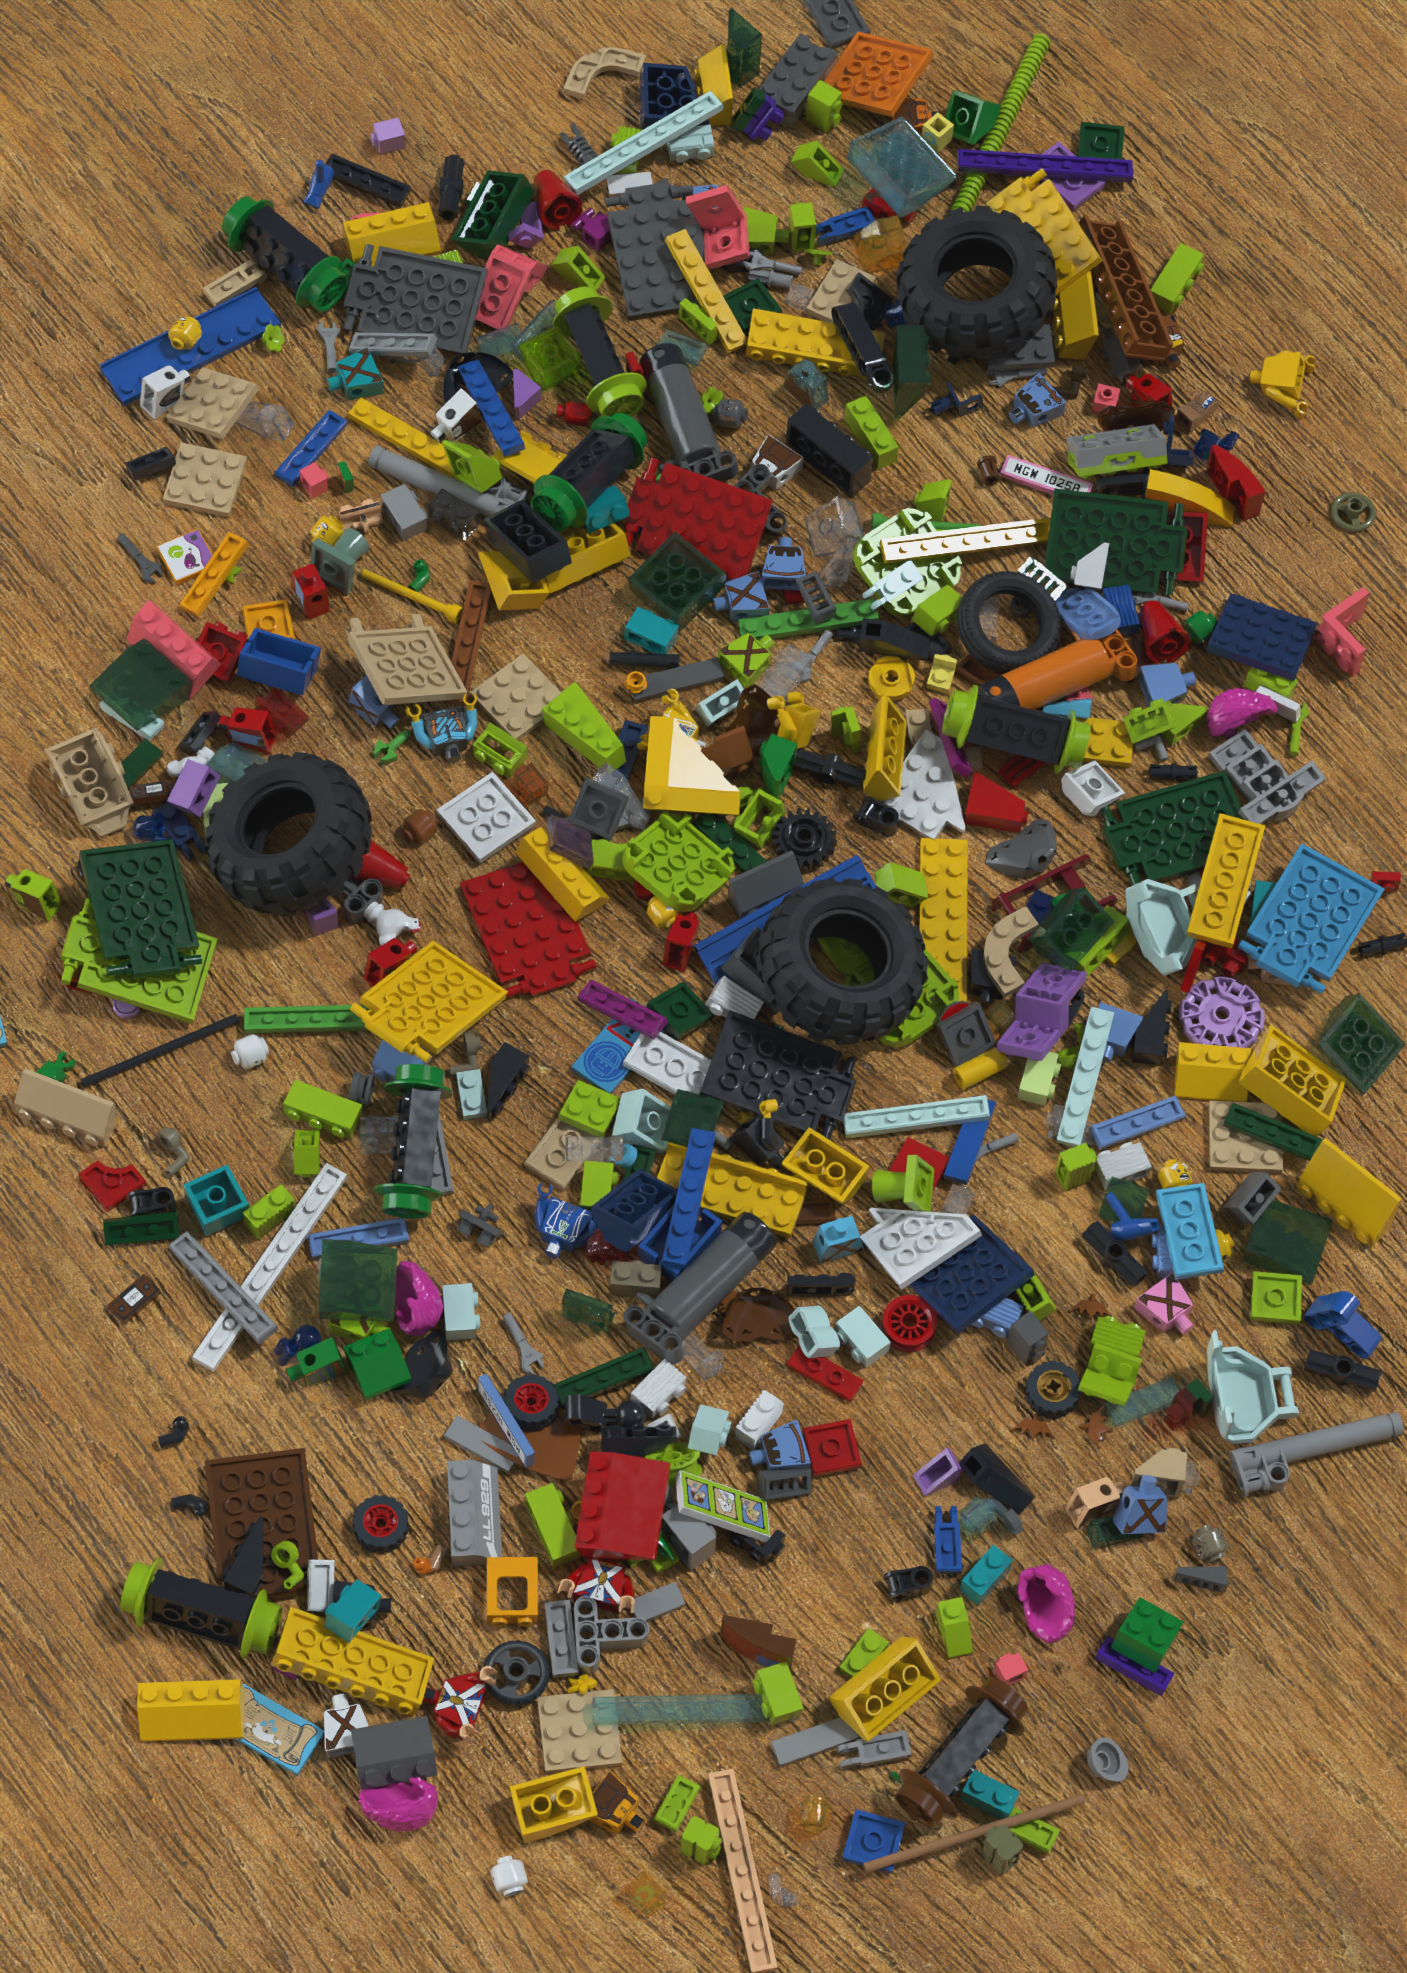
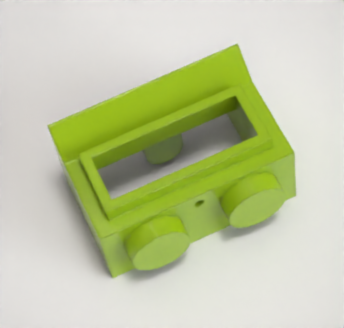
(507, 742)
(754, 806)

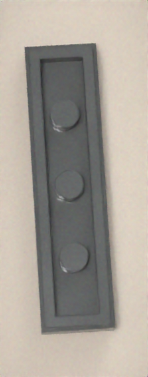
(680, 679)

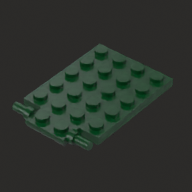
(1135, 533)
(1169, 827)
(140, 908)

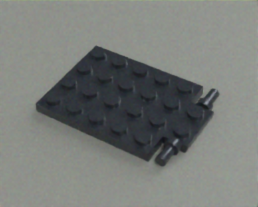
(767, 1063)

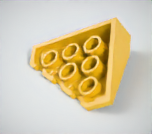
(682, 776)

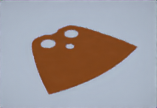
(554, 1447)

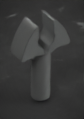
(1011, 1519)

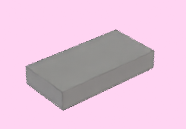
(658, 1602)

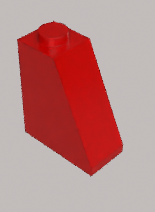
(994, 806)

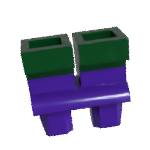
(755, 113)

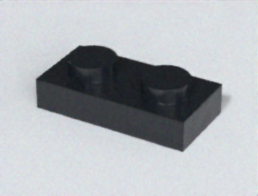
(150, 463)
(199, 732)

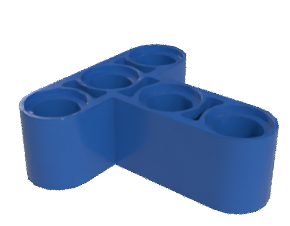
(1339, 1315)

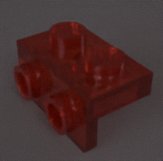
(283, 712)

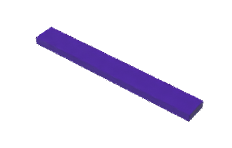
(1053, 165)

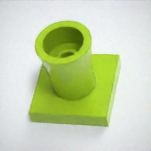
(913, 1185)

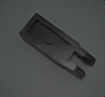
(820, 1285)

